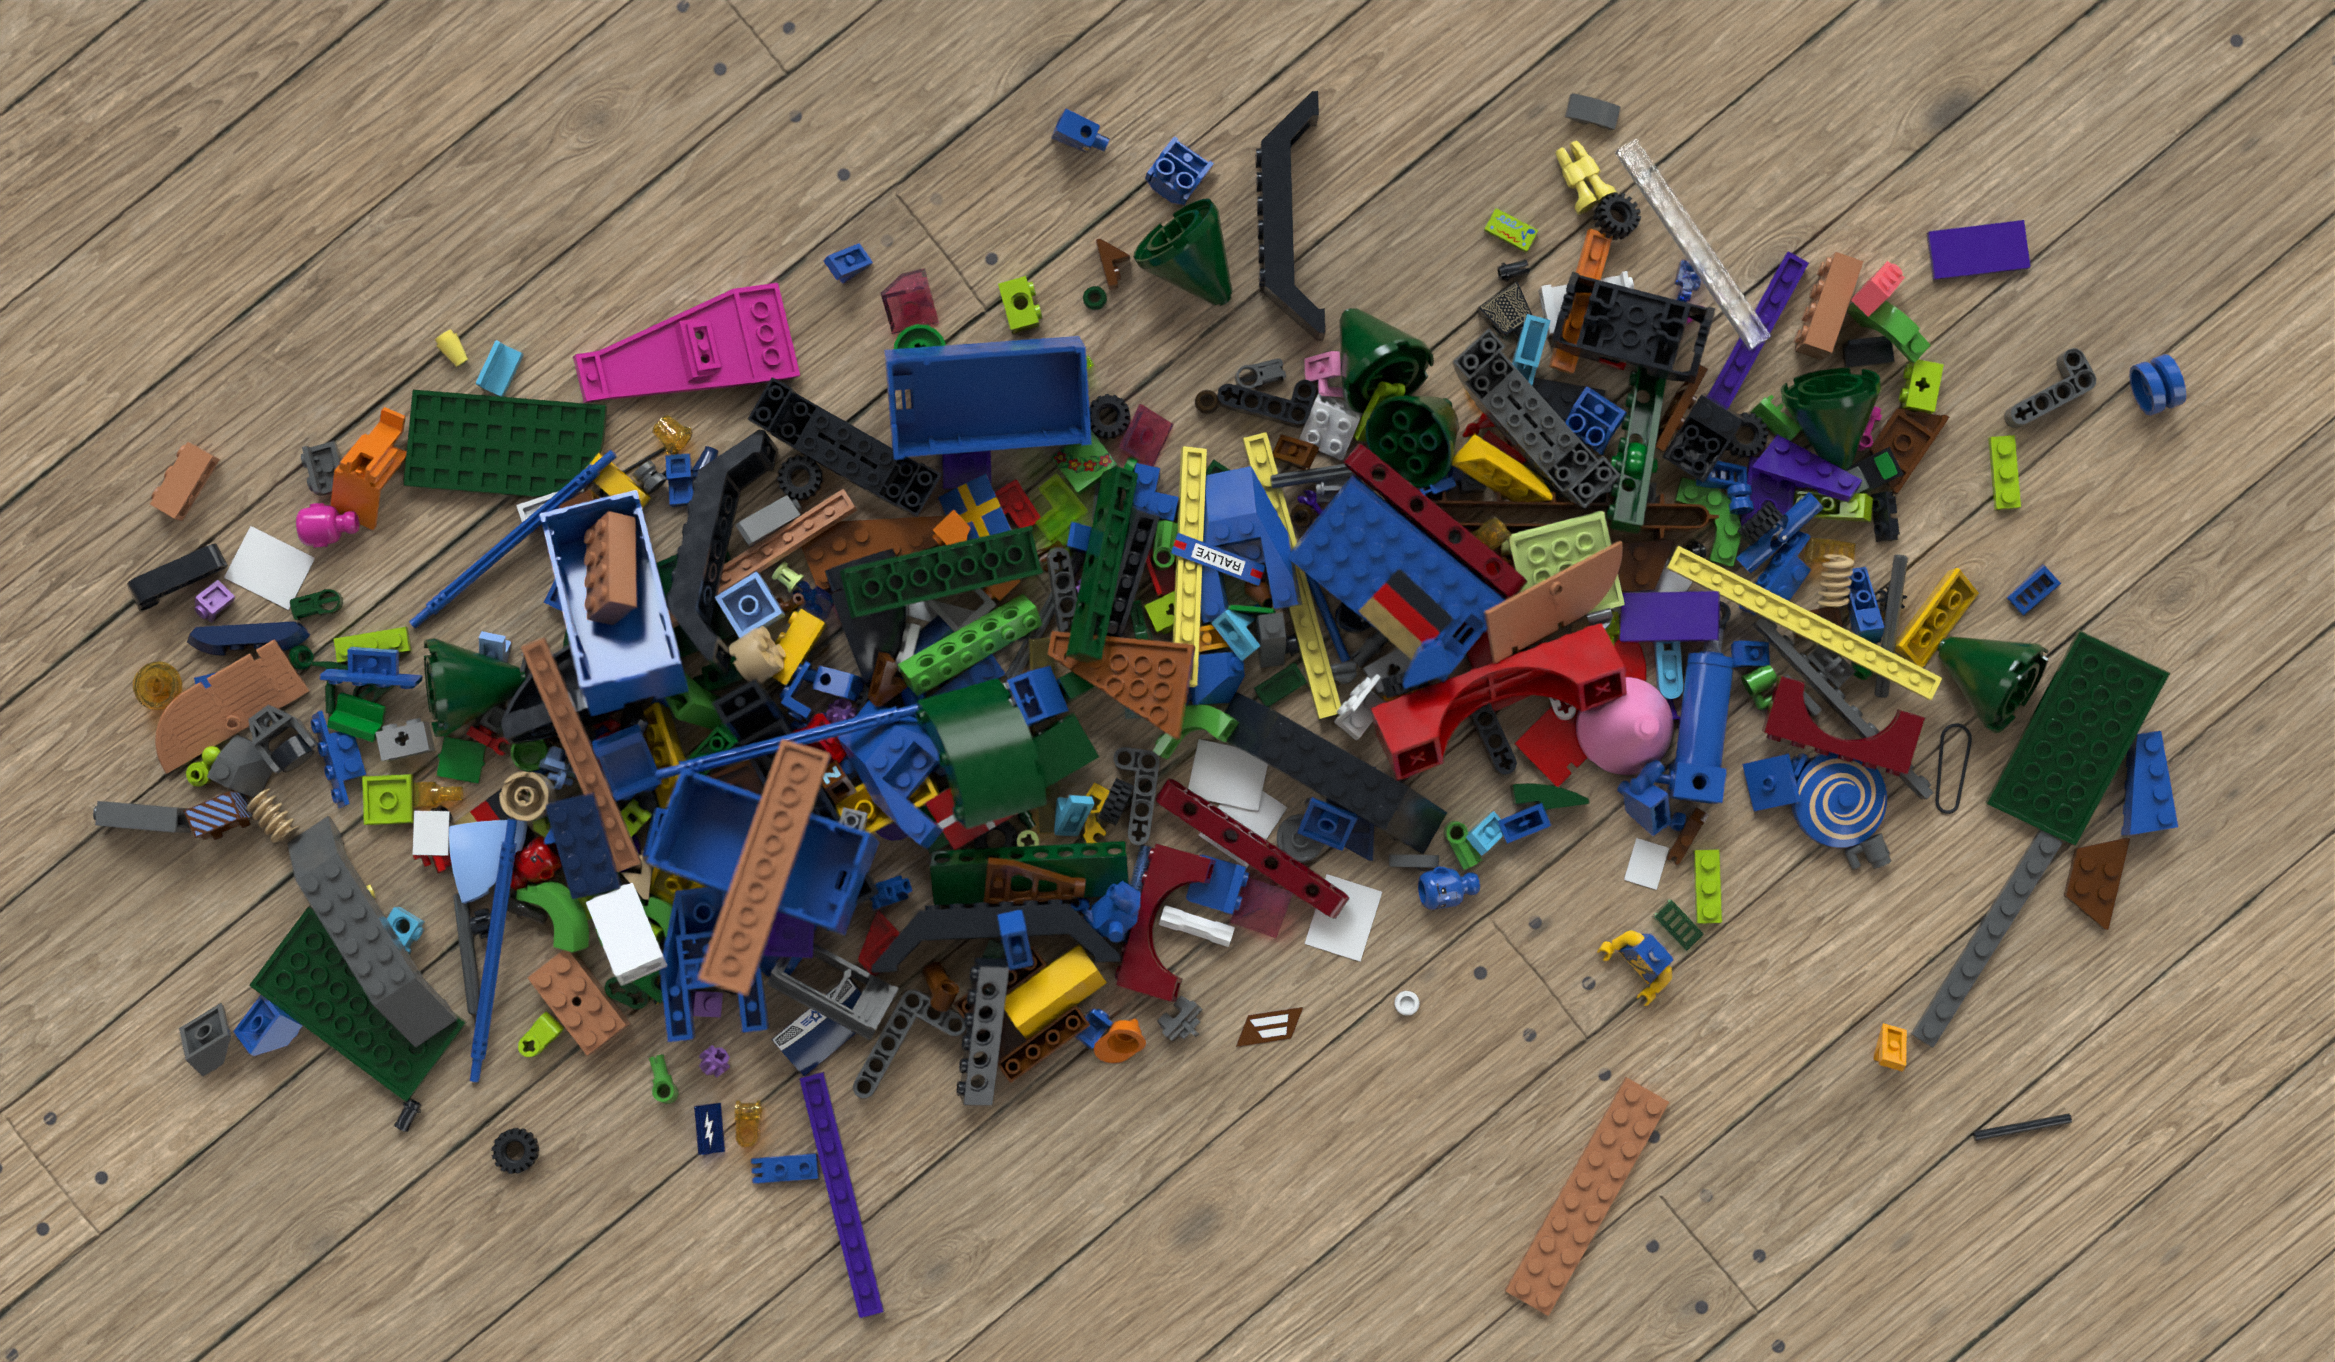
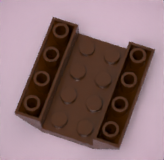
(1015, 1051)

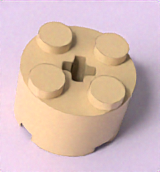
(757, 655)
(515, 790)

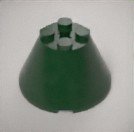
(1414, 437)

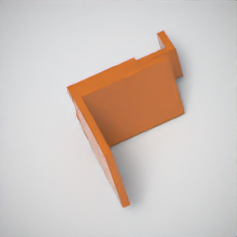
(368, 469)

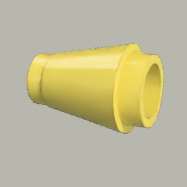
(451, 347)

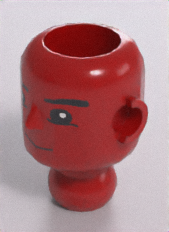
(535, 863)

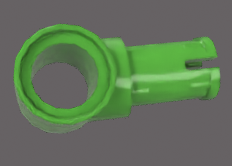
(662, 1079)

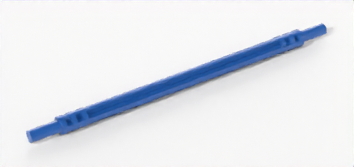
(511, 540)
(804, 737)
(493, 949)

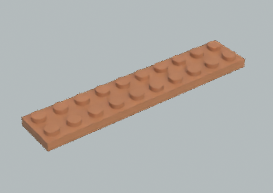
(764, 867)
(1586, 1196)

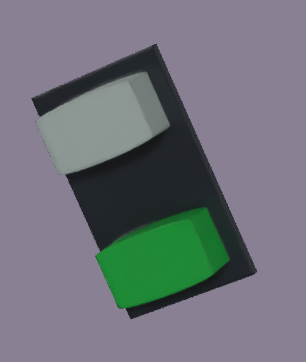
(1876, 470)

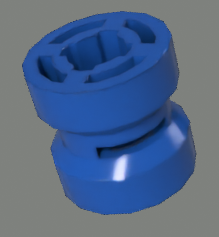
(1740, 499)

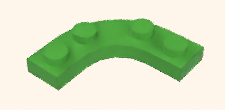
(1726, 526)

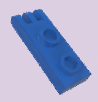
(786, 1168)

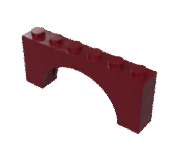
(1889, 748)
(1141, 966)

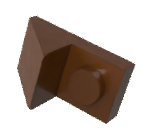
(1109, 256)
(1295, 452)
(884, 684)

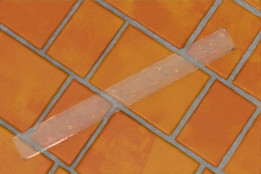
(1692, 244)

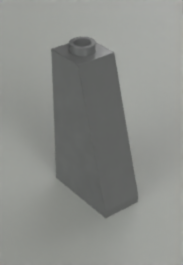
(141, 817)

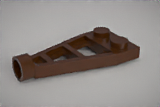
(999, 881)

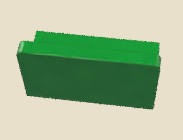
(357, 717)

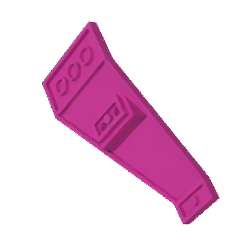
(741, 338)

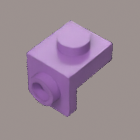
(706, 1003)

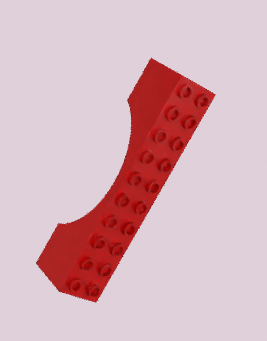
(1573, 669)

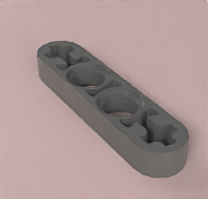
(1062, 594)

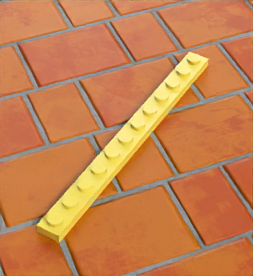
(1302, 616)
(1804, 623)

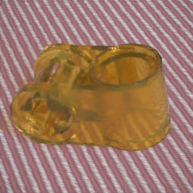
(748, 1120)

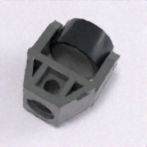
(291, 752)

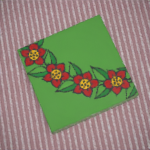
(1084, 463)

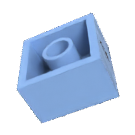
(750, 605)

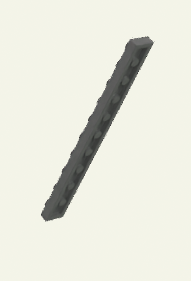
(1833, 697)
(1986, 938)

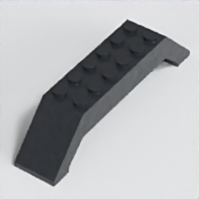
(1276, 225)
(708, 537)
(756, 718)
(1334, 773)
(984, 923)

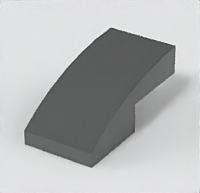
(1593, 111)

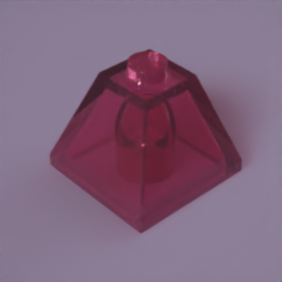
(909, 301)
(1262, 907)

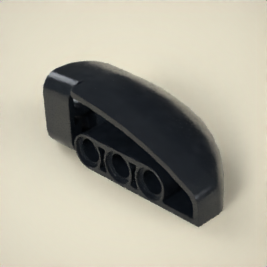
(871, 632)
(527, 714)

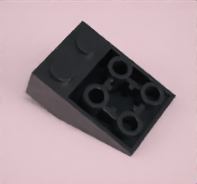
(1703, 437)

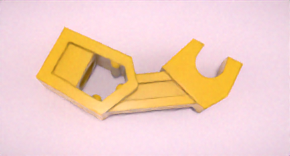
(1091, 826)

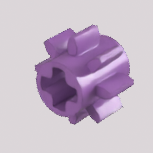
(840, 711)
(714, 1061)

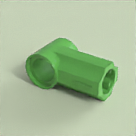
(1163, 543)
(1464, 851)

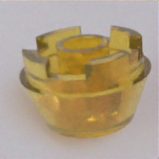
(157, 685)

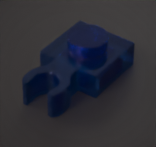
(817, 600)

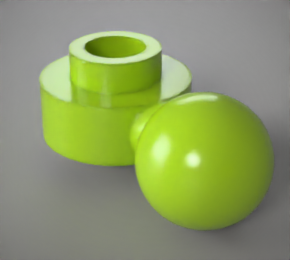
(203, 767)

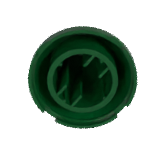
(1189, 253)
(1377, 354)
(1833, 410)
(1994, 675)
(464, 684)

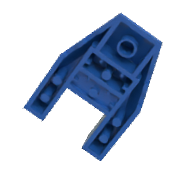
(1246, 524)
(892, 767)
(685, 949)

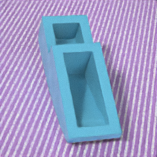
(1530, 346)

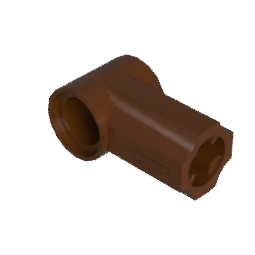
(942, 988)

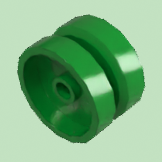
(919, 336)

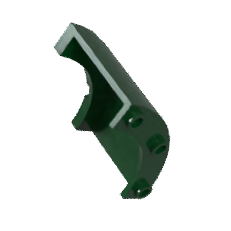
(983, 752)

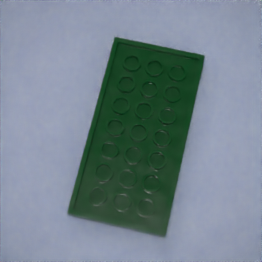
(2077, 737)
(322, 993)

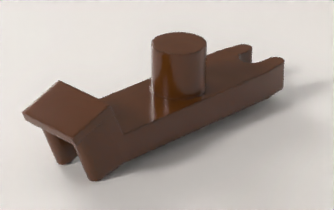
(1687, 835)

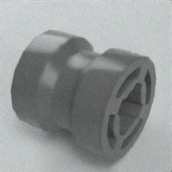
(649, 477)

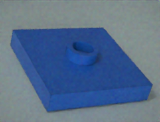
(1771, 782)

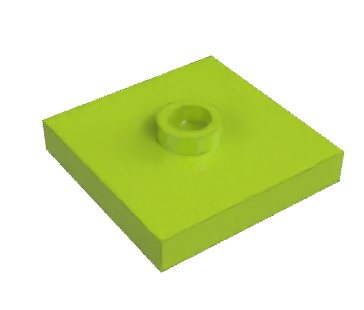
(388, 799)

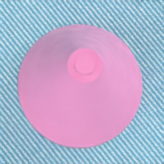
(1627, 730)

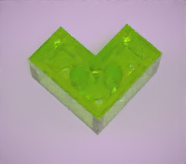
(1065, 509)

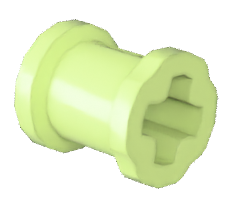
(787, 576)
(1024, 834)

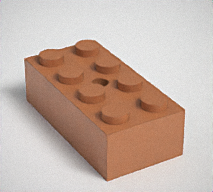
(1828, 305)
(610, 568)
(596, 1018)

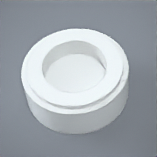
(1406, 1003)

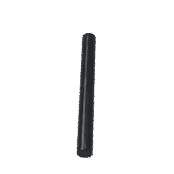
(2022, 1127)

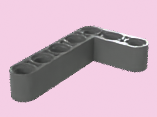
(899, 1036)

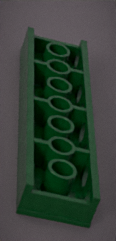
(940, 572)
(1060, 751)
(965, 881)

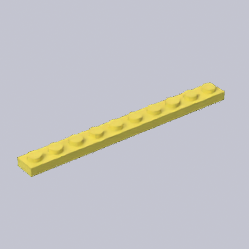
(1189, 573)

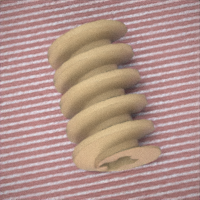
(1837, 581)
(271, 817)

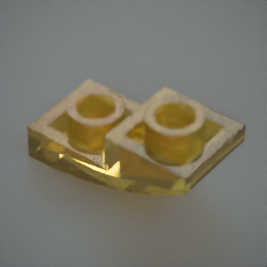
(1492, 533)

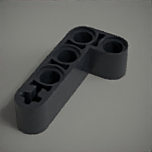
(1265, 400)
(175, 575)
(1485, 732)

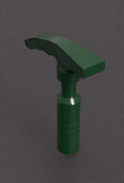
(330, 688)

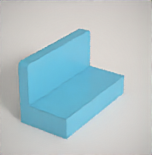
(499, 369)

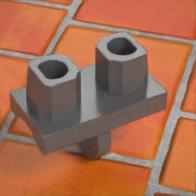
(1831, 665)
(1185, 1021)

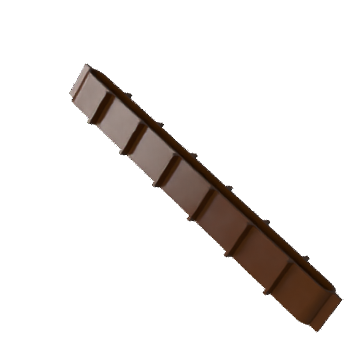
(1658, 530)

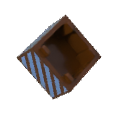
(219, 815)

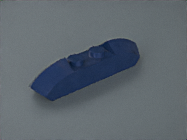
(217, 639)

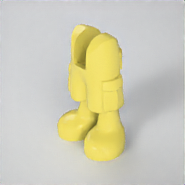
(1583, 170)

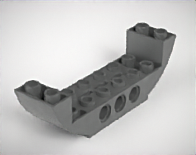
(1531, 422)

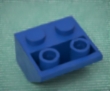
(1037, 695)

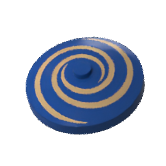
(1839, 801)

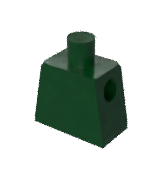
(715, 681)
(1073, 686)

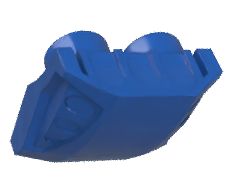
(1177, 172)
(1595, 419)

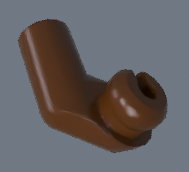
(792, 604)

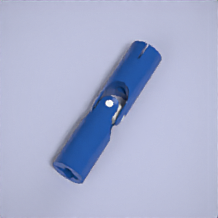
(1787, 526)

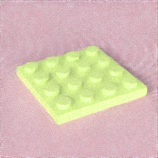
(1559, 545)

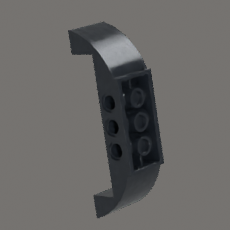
(843, 448)

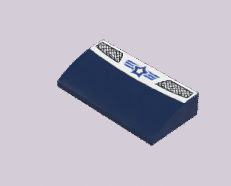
(814, 1036)

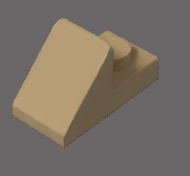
(641, 880)

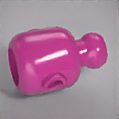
(324, 525)

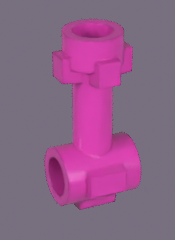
(1867, 439)

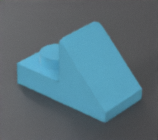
(1233, 629)
(1072, 814)
(1485, 833)

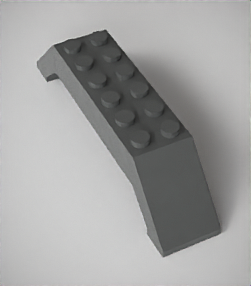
(365, 934)

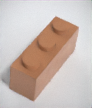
(184, 481)

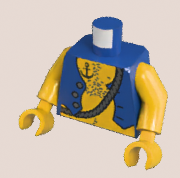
(1645, 957)

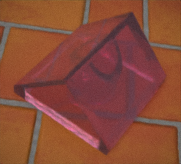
(1145, 436)

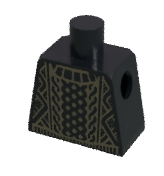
(1506, 311)

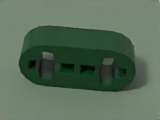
(624, 998)

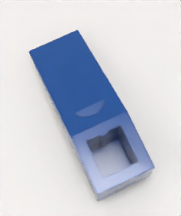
(1863, 607)

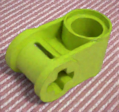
(543, 1032)

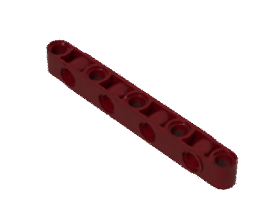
(1435, 522)
(1252, 848)

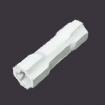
(1197, 926)

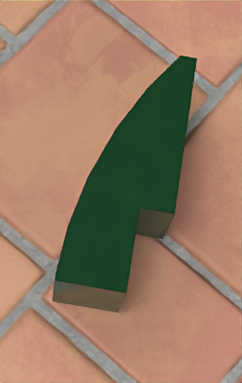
(1548, 795)

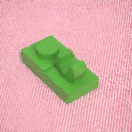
(1775, 420)

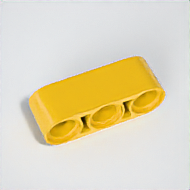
(616, 482)

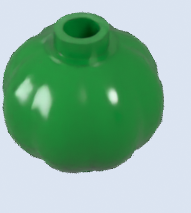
(1634, 463)

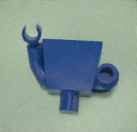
(1648, 803)
(1113, 912)

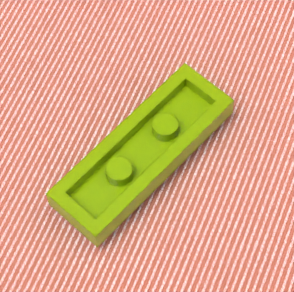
(2004, 472)
(386, 639)
(1707, 886)

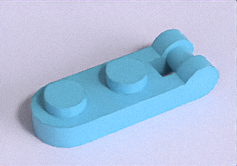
(1669, 669)

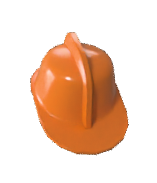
(1120, 1042)

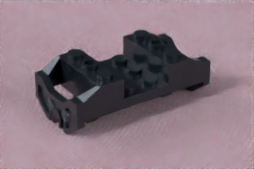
(1633, 327)

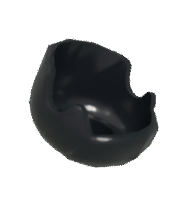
(1350, 620)

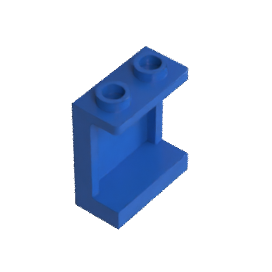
(627, 762)

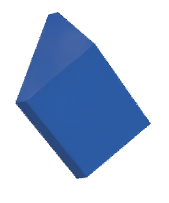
(1327, 823)

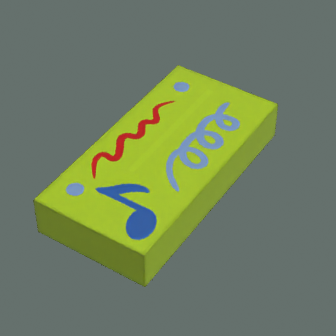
(1511, 230)

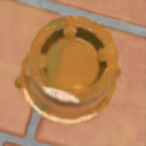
(672, 434)

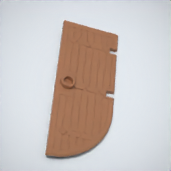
(1555, 600)
(215, 713)

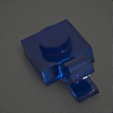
(1687, 279)

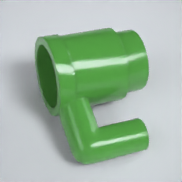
(1757, 682)

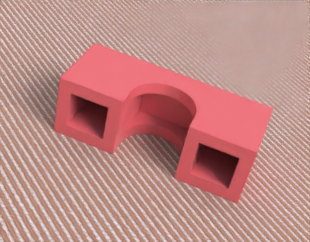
(1878, 288)

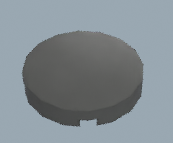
(1290, 841)

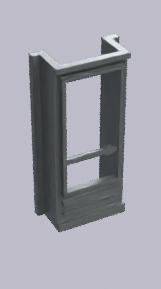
(868, 1009)

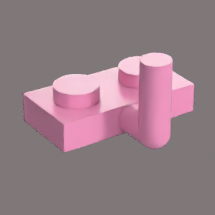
(1324, 367)

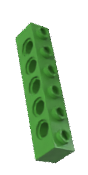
(970, 644)

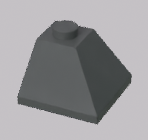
(241, 767)
(206, 1040)

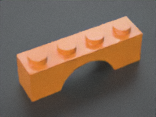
(954, 530)

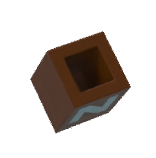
(837, 783)

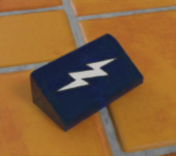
(709, 1128)

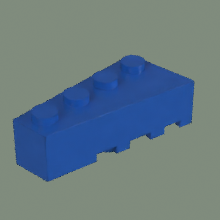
(2148, 787)

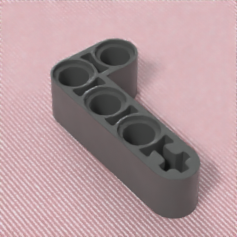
(2049, 396)
(1138, 796)

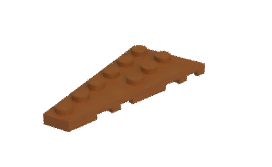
(862, 538)

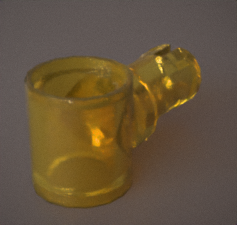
(430, 794)

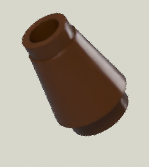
(1259, 594)

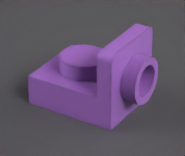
(213, 600)

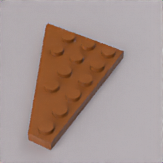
(1139, 674)

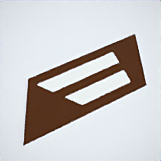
(1269, 1026)

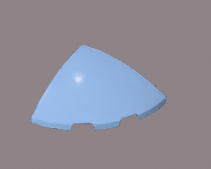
(476, 855)

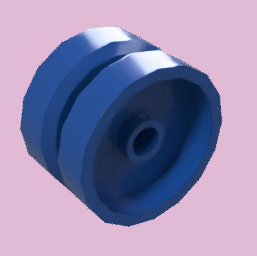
(2157, 384)

